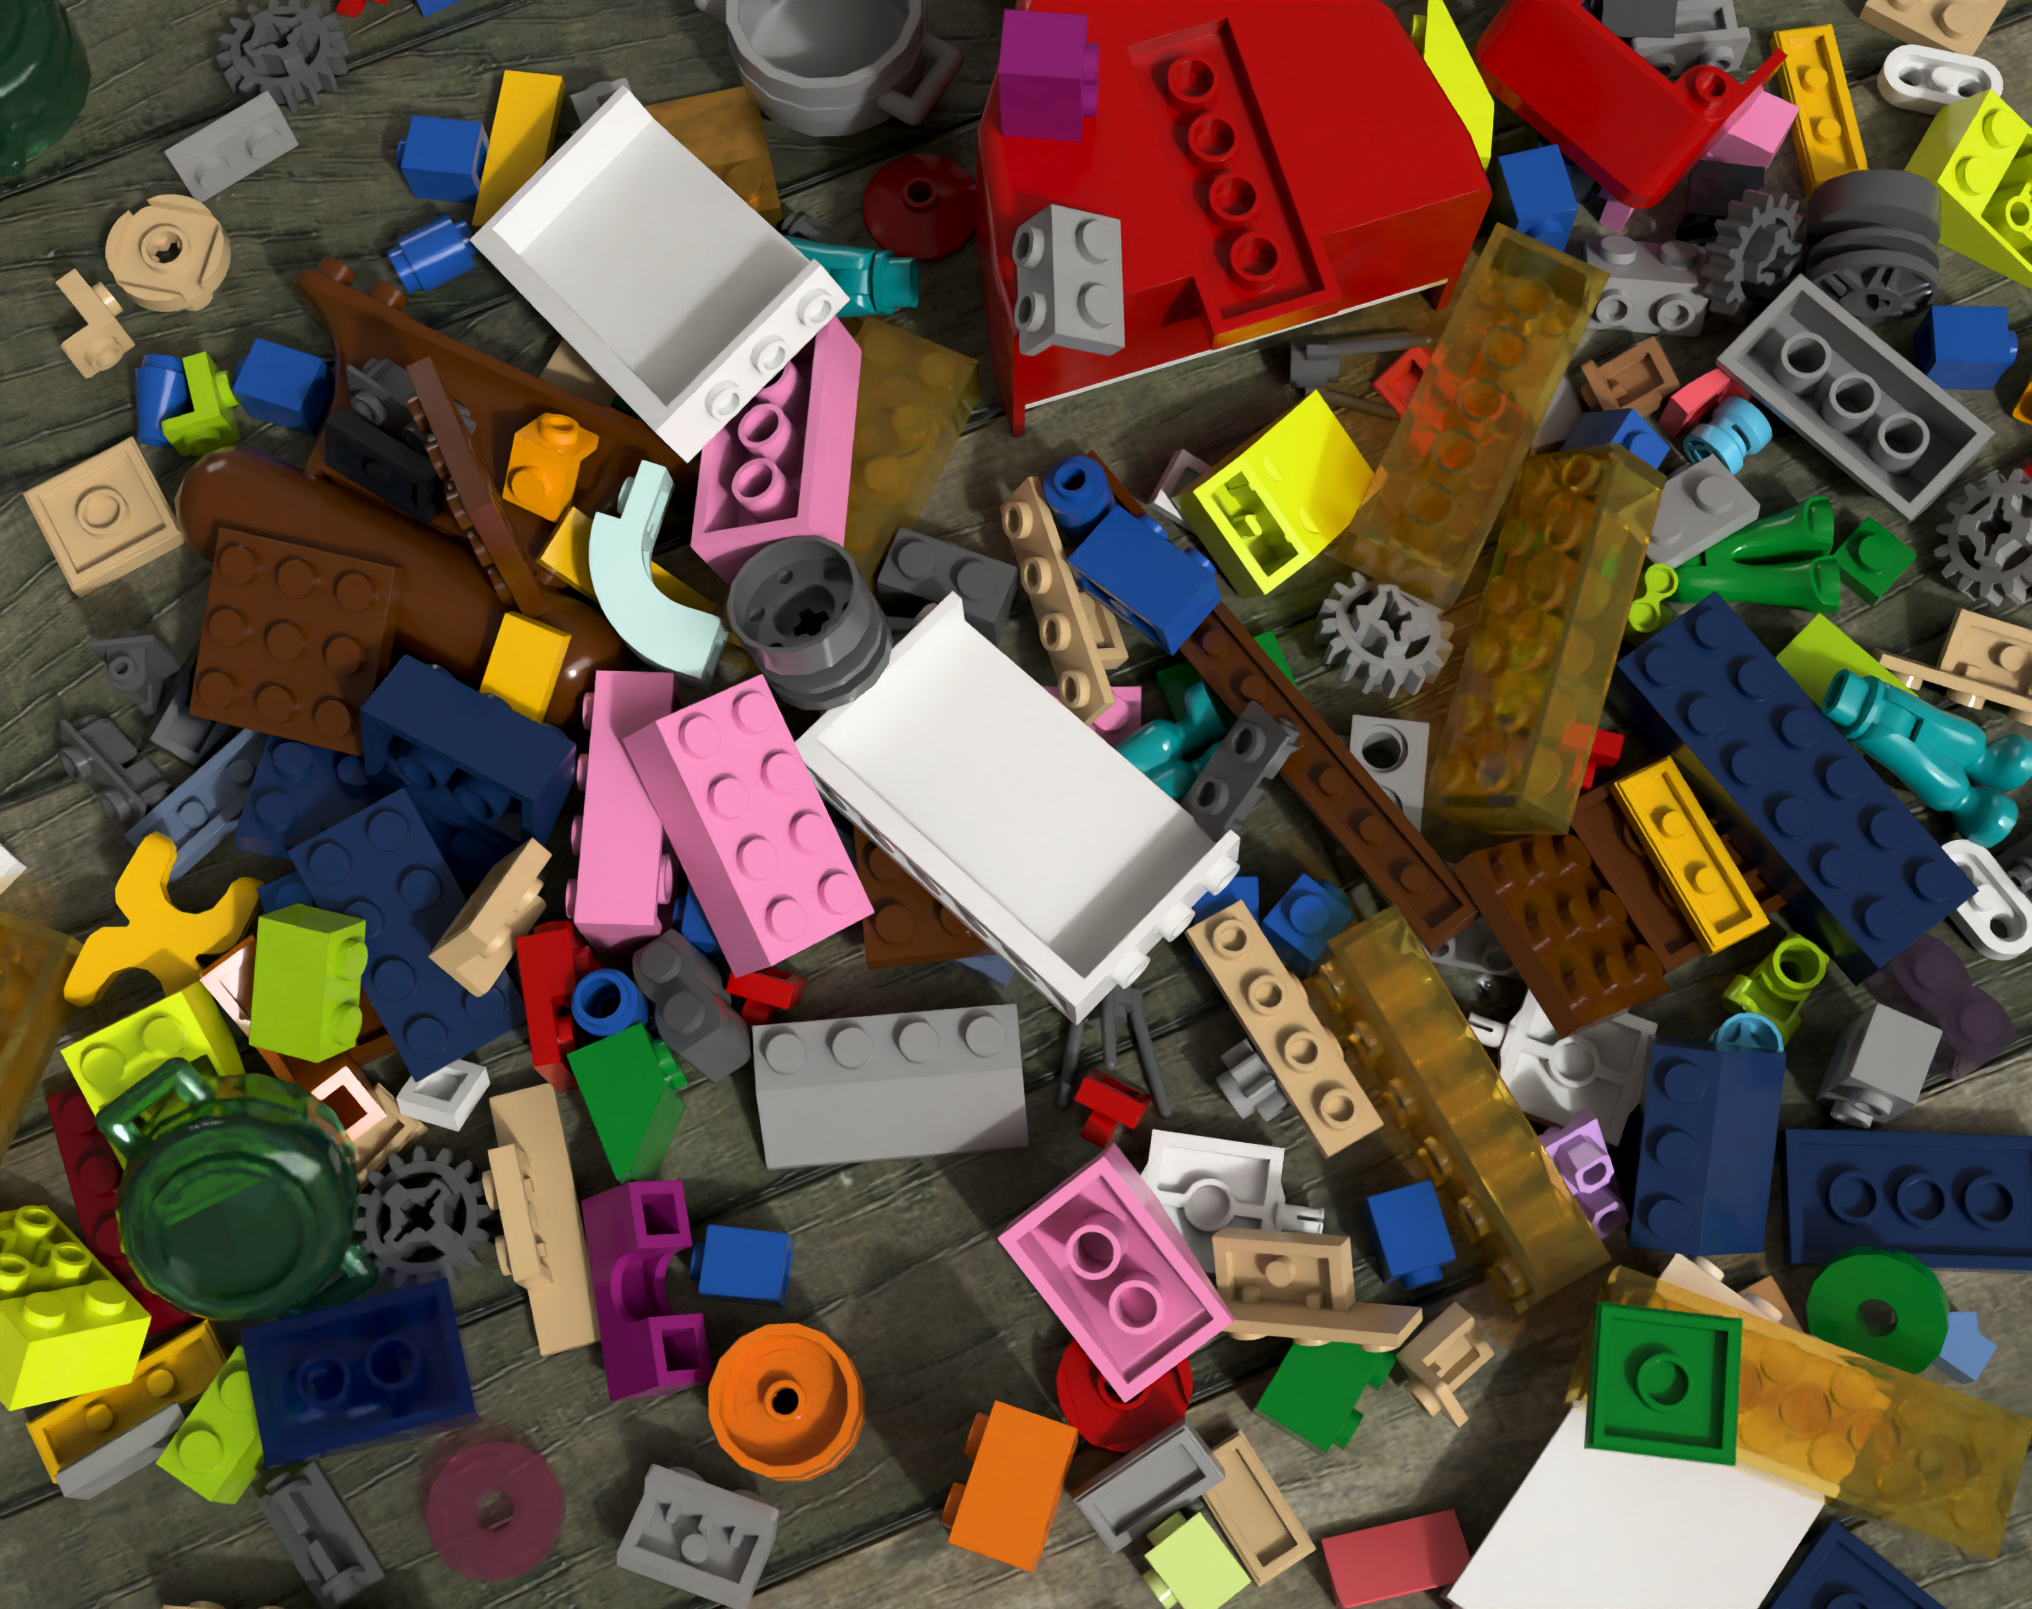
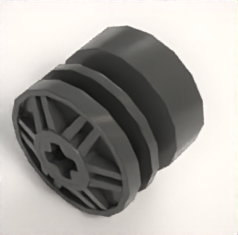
(1875, 243)
(810, 622)

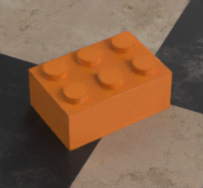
(1012, 1485)

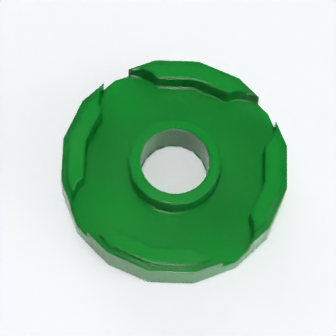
(1890, 1277)

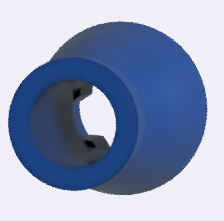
(160, 395)

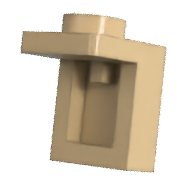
(103, 339)
(1442, 1360)

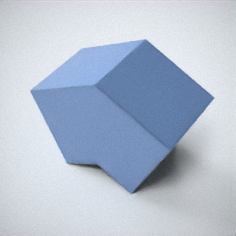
(1964, 1348)

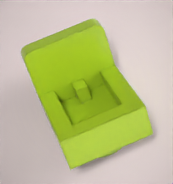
(213, 415)

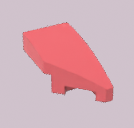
(1698, 399)

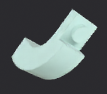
(649, 623)

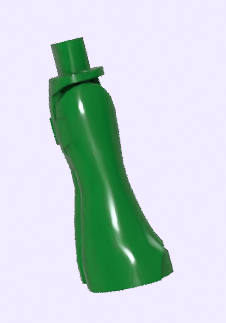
(1794, 535)

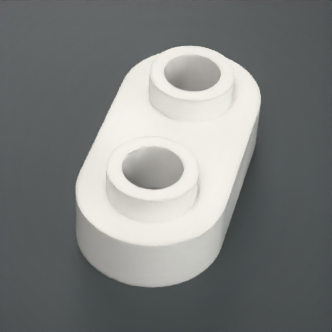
(1935, 77)
(1996, 900)

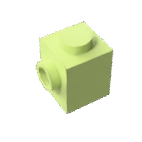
(1191, 1565)

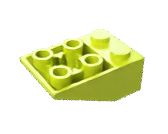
(1456, 73)
(1983, 170)
(1278, 497)
(132, 1047)
(61, 1314)

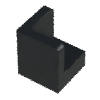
(1708, 194)

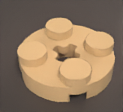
(189, 278)

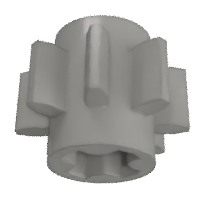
(1250, 1083)

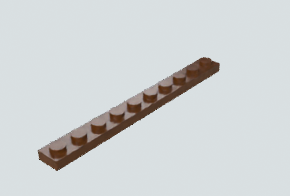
(1328, 774)

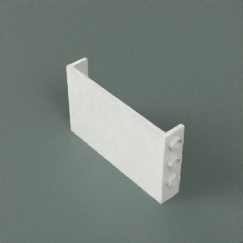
(658, 273)
(1014, 813)
(1637, 1527)

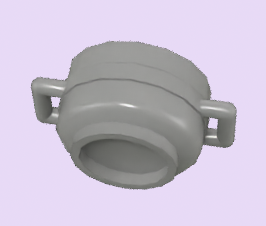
(836, 61)

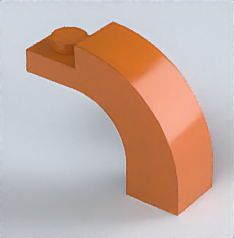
(332, 1081)

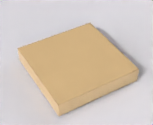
(105, 517)

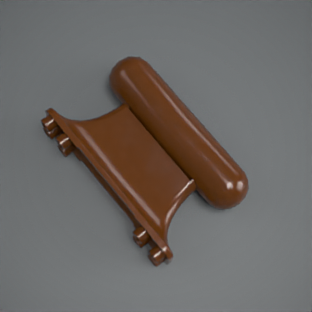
(447, 598)

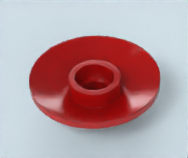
(925, 228)

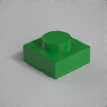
(1872, 560)

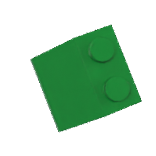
(632, 1098)

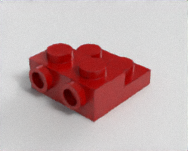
(549, 970)

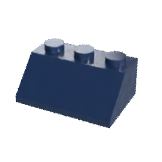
(466, 756)
(1704, 1147)

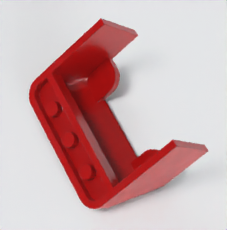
(1606, 101)

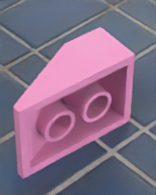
(1117, 1273)

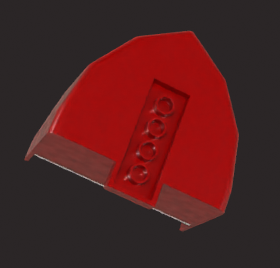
(1258, 175)

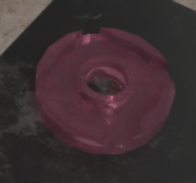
(456, 1504)

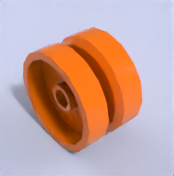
(751, 1381)

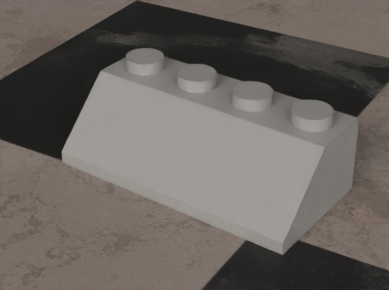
(1855, 399)
(890, 1086)

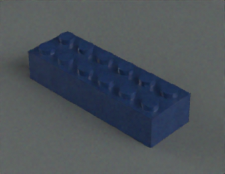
(1788, 788)

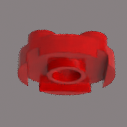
(1108, 1421)

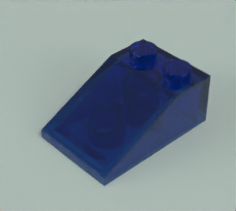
(361, 1375)

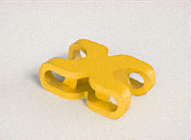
(159, 933)

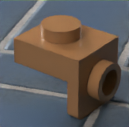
(1634, 380)

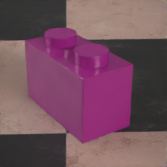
(1047, 75)

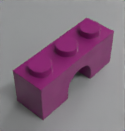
(630, 1243)

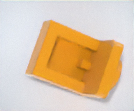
(547, 464)

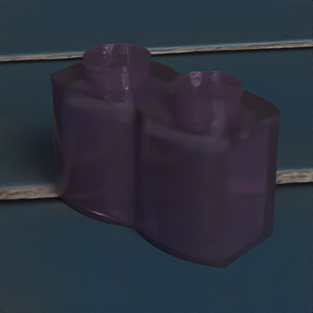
(1936, 989)

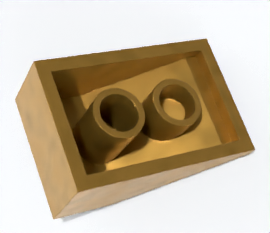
(729, 140)

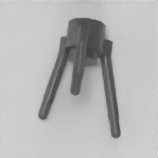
(1318, 363)
(1108, 1014)

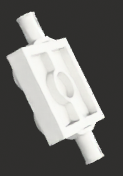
(1561, 1077)
(1220, 1185)

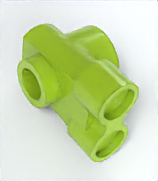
(1647, 612)
(1771, 992)

